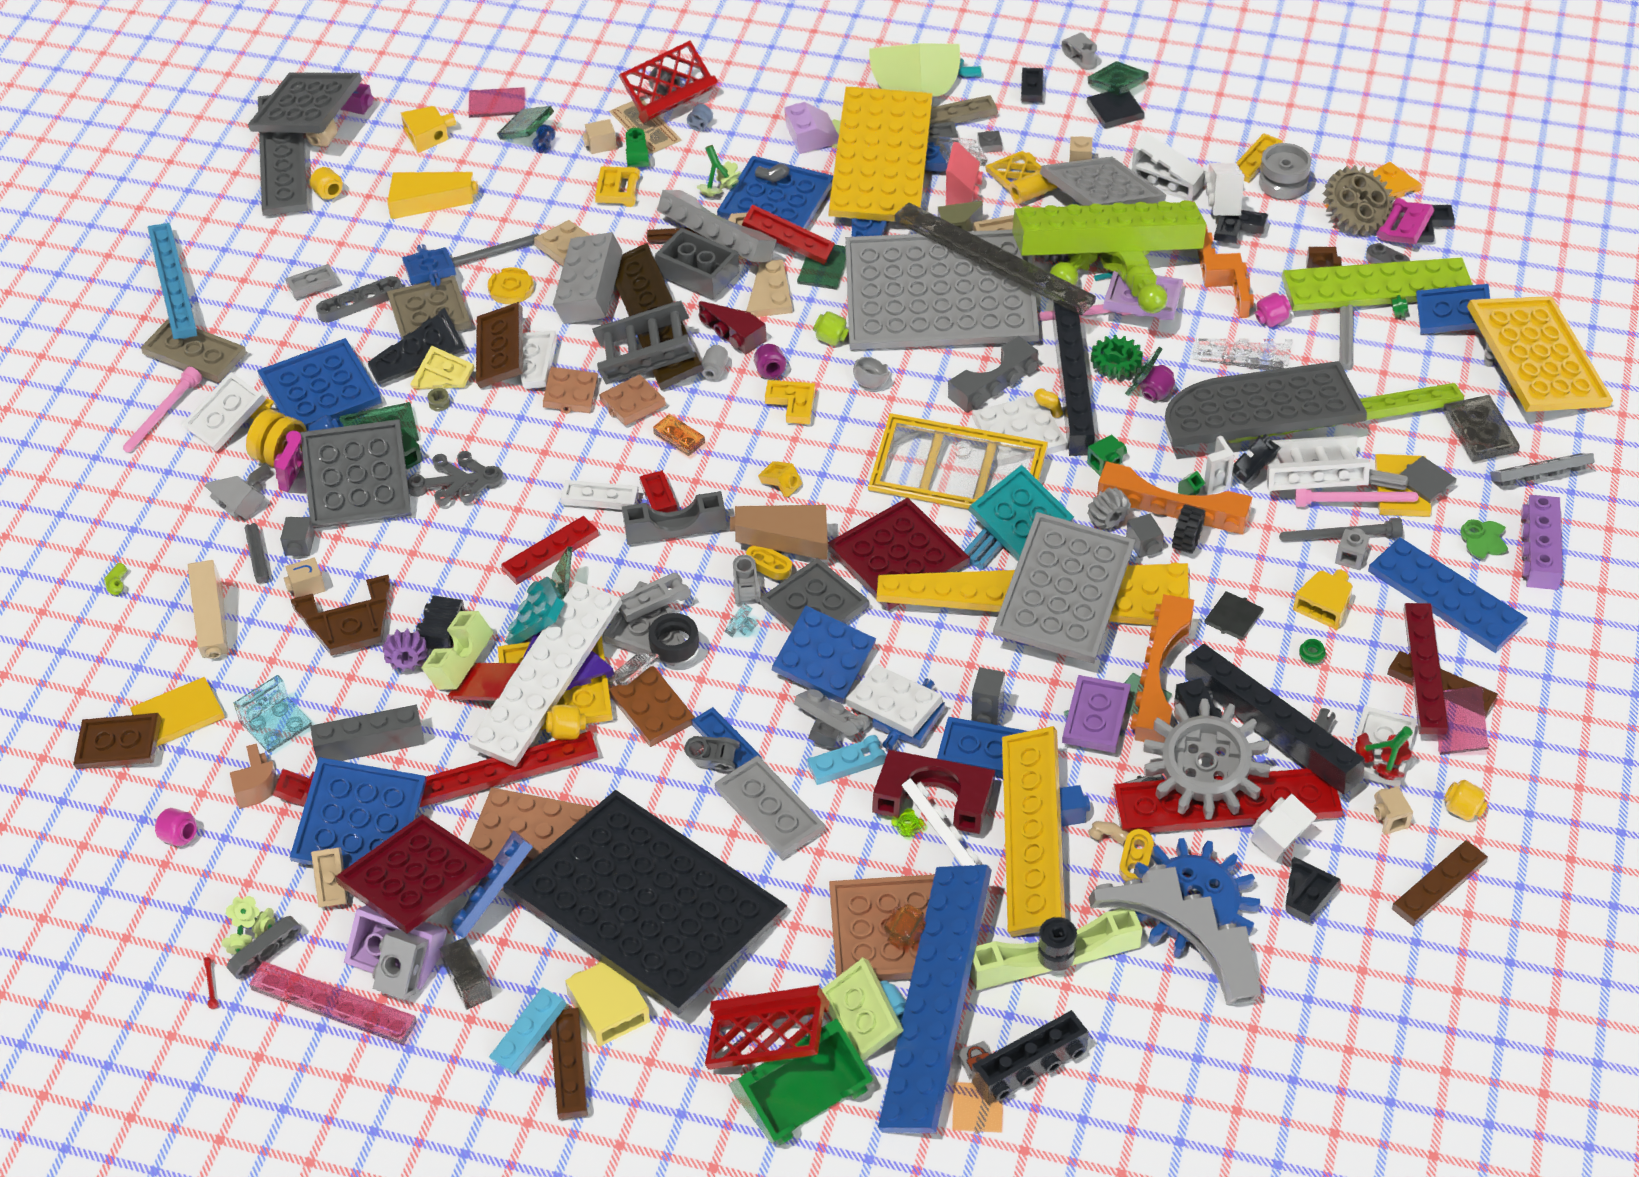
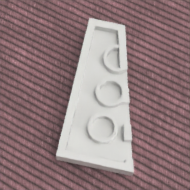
(936, 817)

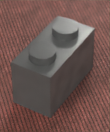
(988, 696)

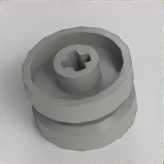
(1285, 170)

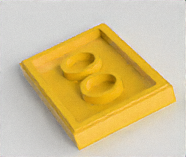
(1397, 464)
(182, 709)

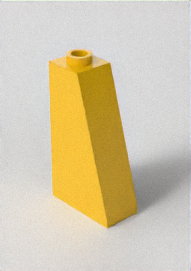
(429, 191)

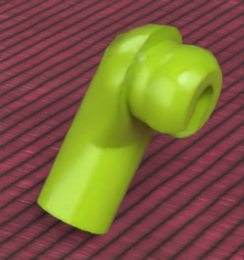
(112, 579)

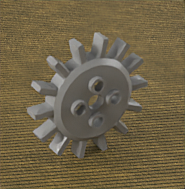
(1207, 736)

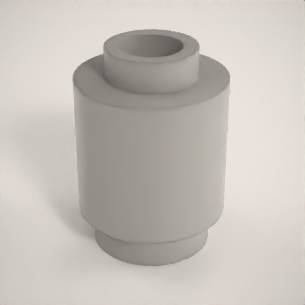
(714, 362)

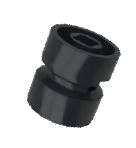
(1057, 943)

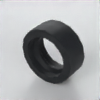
(674, 622)

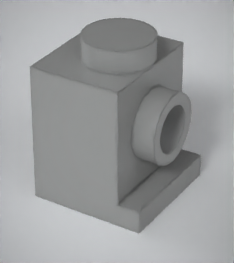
(1355, 543)

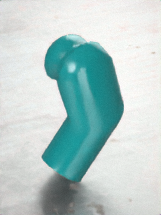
(969, 71)

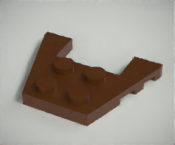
(350, 625)

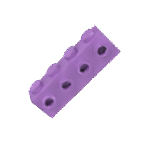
(1542, 542)

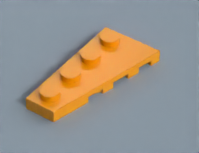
(1397, 180)

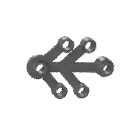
(484, 477)

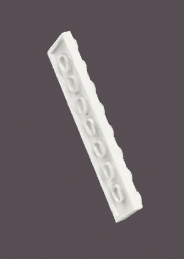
(544, 674)

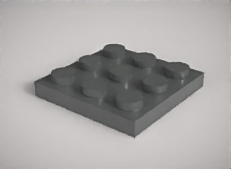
(817, 588)

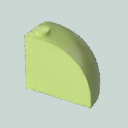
(916, 67)

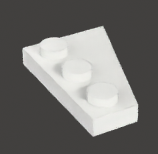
(537, 357)

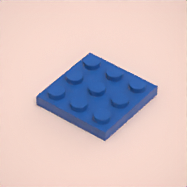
(823, 654)

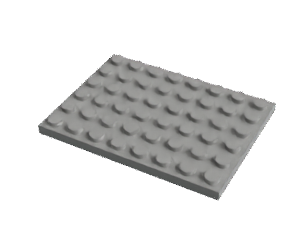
(927, 295)

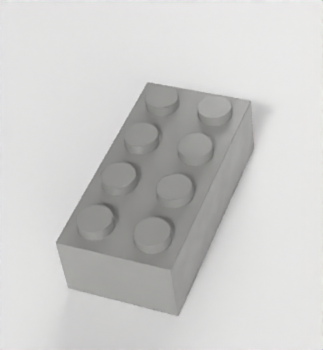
(588, 278)

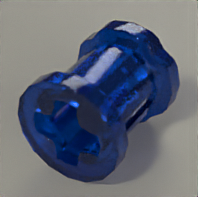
(543, 138)

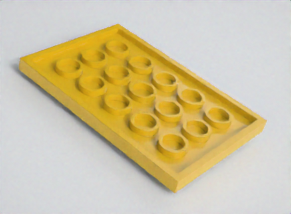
(1539, 353)

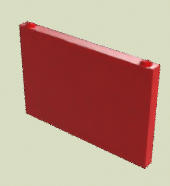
(484, 681)

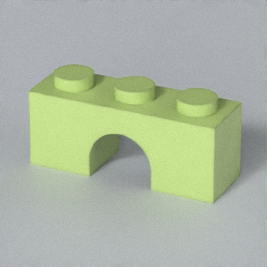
(450, 665)

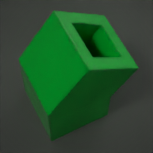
(1191, 484)

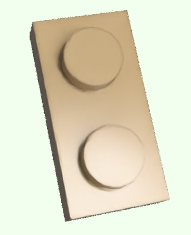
(326, 866)

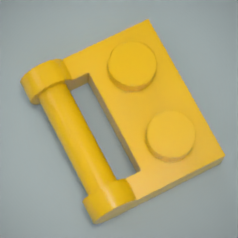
(610, 184)

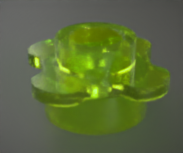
(907, 829)

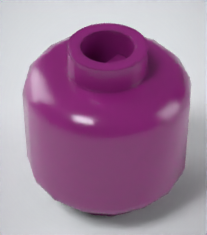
(770, 361)
(1158, 383)

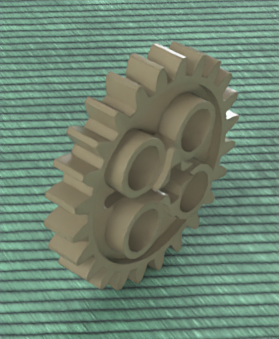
(1358, 200)

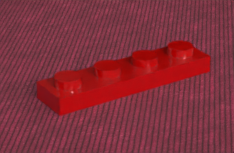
(789, 234)
(549, 550)

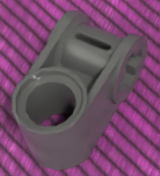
(717, 752)

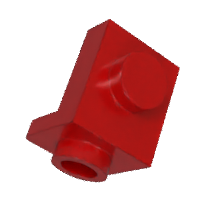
(293, 787)

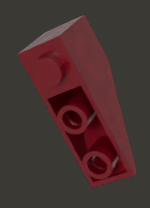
(736, 326)

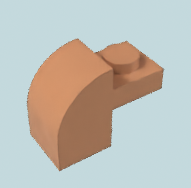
(256, 782)

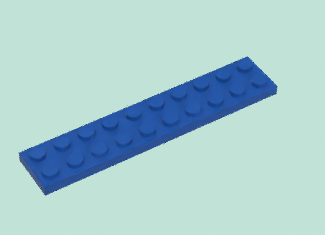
(935, 1000)

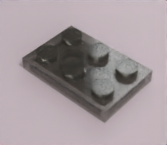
(1481, 428)

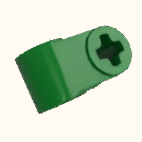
(636, 148)

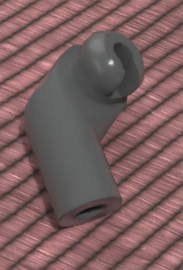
(773, 174)
(258, 475)

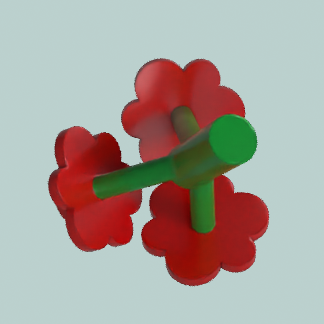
(1394, 752)

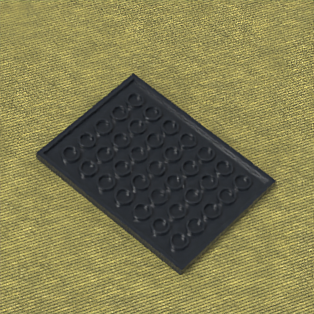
(646, 900)

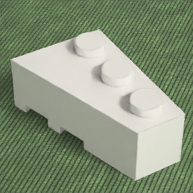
(1166, 168)
(1224, 188)

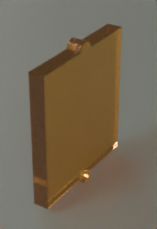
(972, 1111)

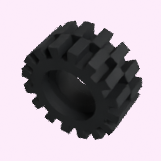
(1188, 529)

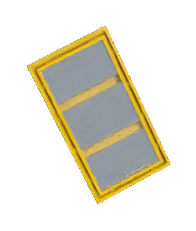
(948, 460)

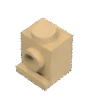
(1392, 810)

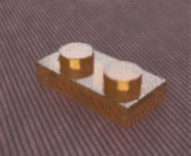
(679, 434)

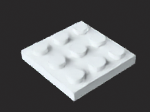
(1022, 419)

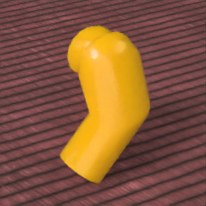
(1050, 401)

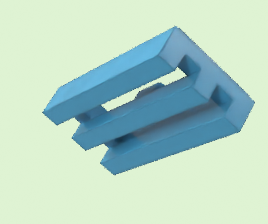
(971, 548)

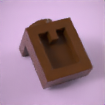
(1322, 257)

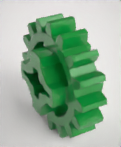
(1116, 356)

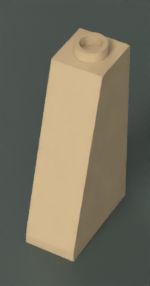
(208, 608)

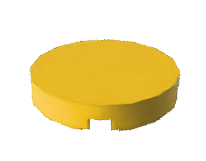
(510, 285)

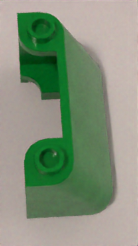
(794, 1090)

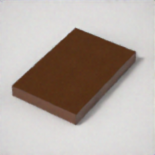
(117, 741)

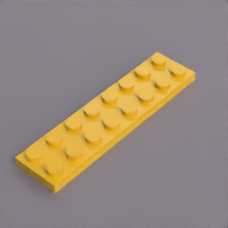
(1032, 830)

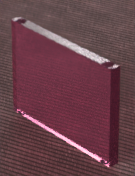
(496, 102)
(1465, 722)

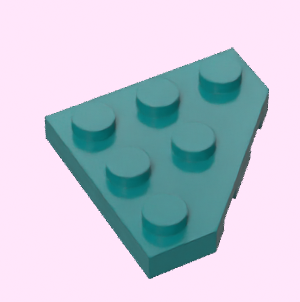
(536, 612)

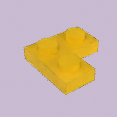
(797, 397)

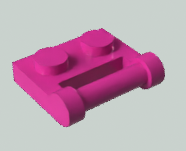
(1411, 224)
(289, 462)

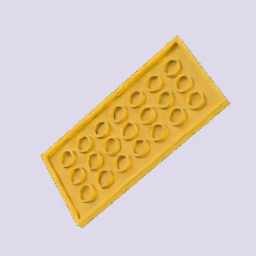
(880, 153)

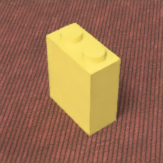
(607, 1003)

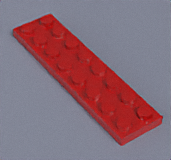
(1142, 809)

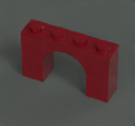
(969, 784)

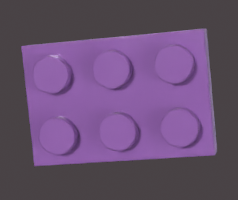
(1096, 713)

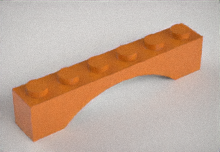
(1223, 510)
(1173, 626)

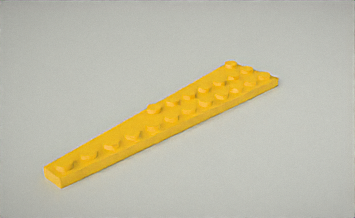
(986, 590)

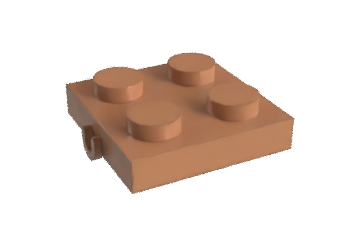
(570, 389)
(632, 400)

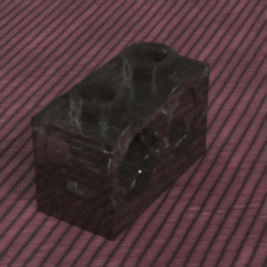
(466, 973)

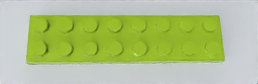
(1370, 282)

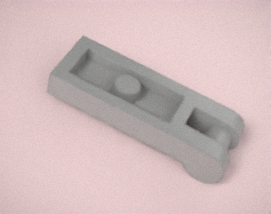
(653, 596)
(831, 712)

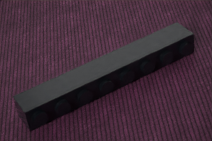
(1073, 380)
(1277, 719)

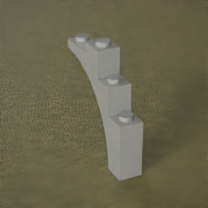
(1224, 949)

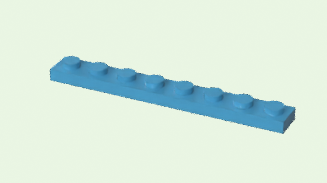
(172, 281)

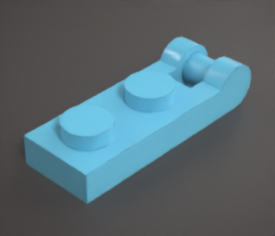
(846, 760)

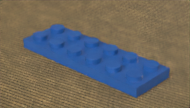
(1450, 594)

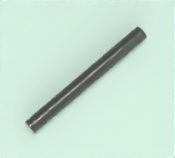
(494, 250)

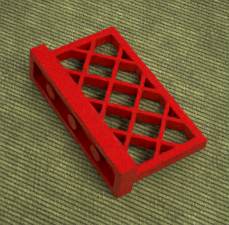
(672, 99)
(766, 1009)

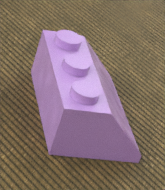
(368, 932)

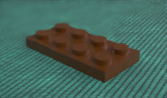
(499, 345)

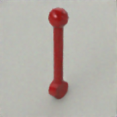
(212, 1002)

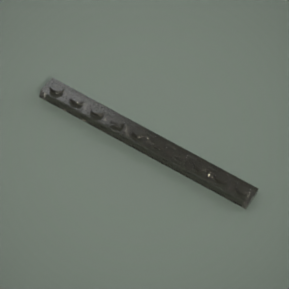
(995, 259)

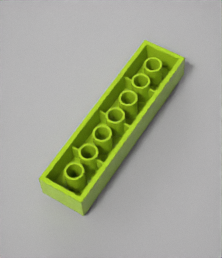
(1108, 228)

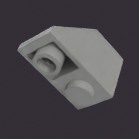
(237, 495)

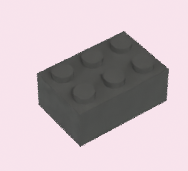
(697, 263)

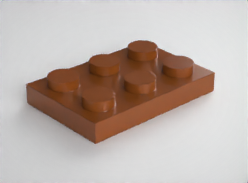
(652, 706)

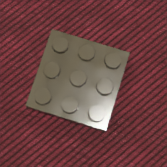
(423, 301)

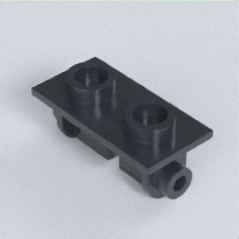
(1249, 468)

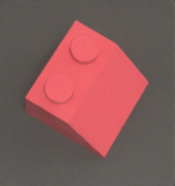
(962, 176)

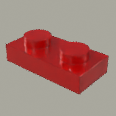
(658, 492)

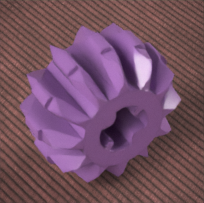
(405, 650)

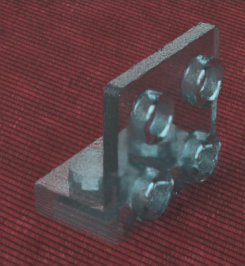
(271, 714)

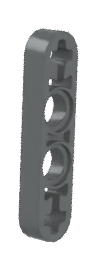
(358, 297)

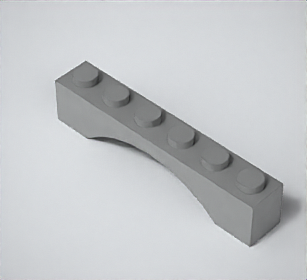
(689, 212)

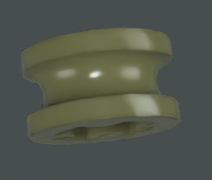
(442, 395)

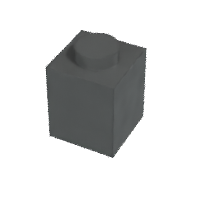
(1146, 534)
(297, 536)

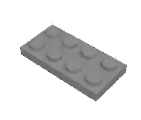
(769, 807)

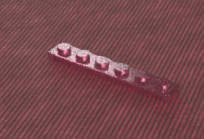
(333, 1003)

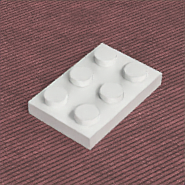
(223, 411)
(894, 700)
(1379, 726)

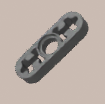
(264, 947)

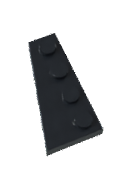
(412, 349)

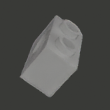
(410, 952)

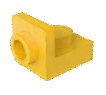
(781, 475)

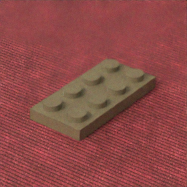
(205, 352)

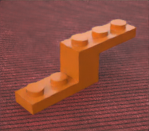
(1226, 270)

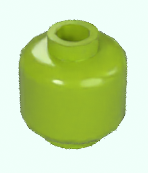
(830, 328)

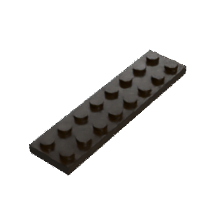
(644, 289)

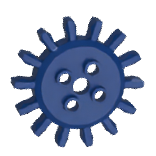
(1203, 871)

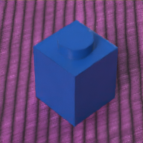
(1073, 805)

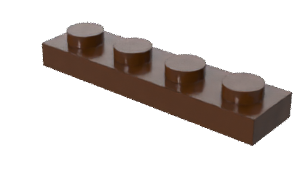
(1401, 670)
(1439, 883)
(568, 1065)

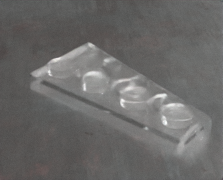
(1243, 353)

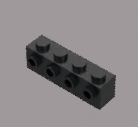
(1030, 1057)

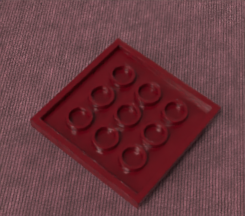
(896, 543)
(414, 873)

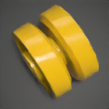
(268, 435)

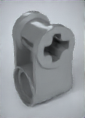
(1080, 50)
(745, 578)

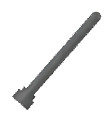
(1390, 528)

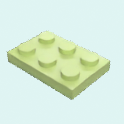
(862, 1008)

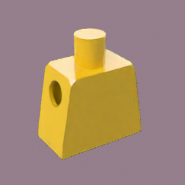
(426, 127)
(1325, 598)

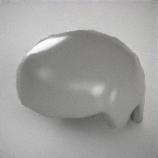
(870, 372)

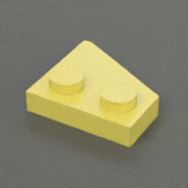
(442, 371)

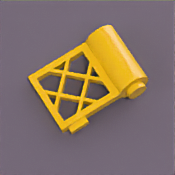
(1027, 184)

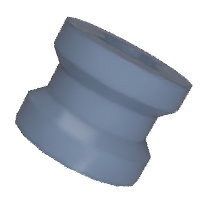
(700, 117)

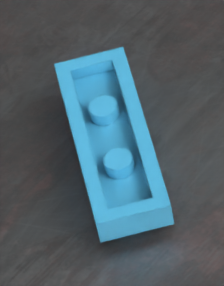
(527, 1030)

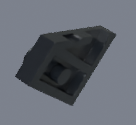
(1309, 889)

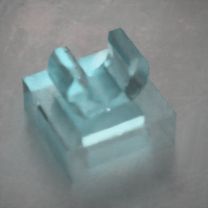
(741, 622)

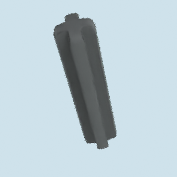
(256, 553)

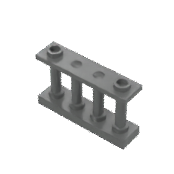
(647, 358)

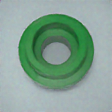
(1399, 306)
(1312, 651)

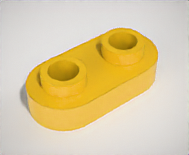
(770, 562)
(1133, 855)

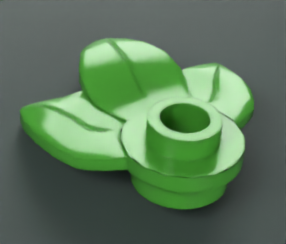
(1483, 538)

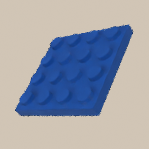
(791, 198)
(320, 384)
(355, 809)

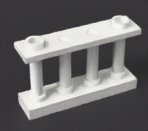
(1335, 468)

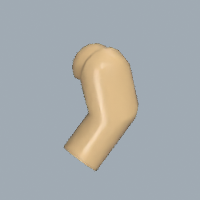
(1111, 829)

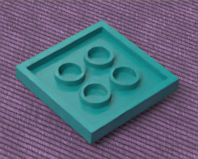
(1012, 506)

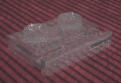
(969, 144)

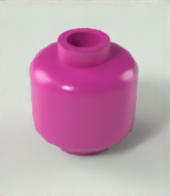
(1273, 309)
(175, 826)

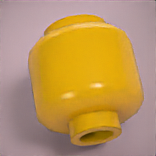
(326, 183)
(565, 722)
(1465, 800)

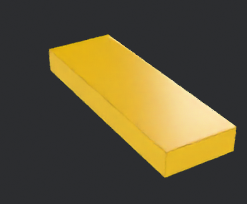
(1251, 160)

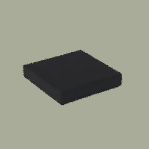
(1115, 109)

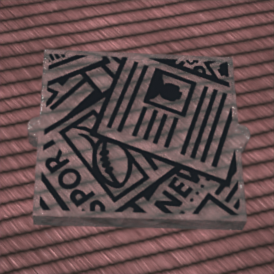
(632, 669)

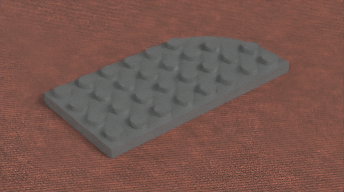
(1263, 404)

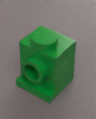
(1104, 450)

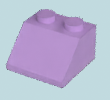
(809, 127)

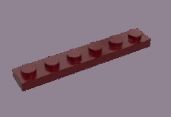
(1425, 669)

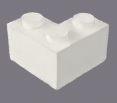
(1281, 827)

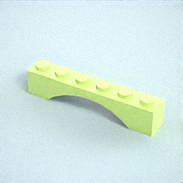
(1006, 962)

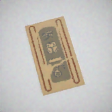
(657, 131)

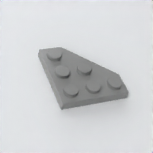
(634, 634)

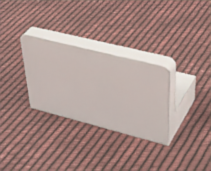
(1219, 468)

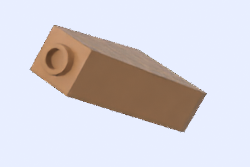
(783, 528)

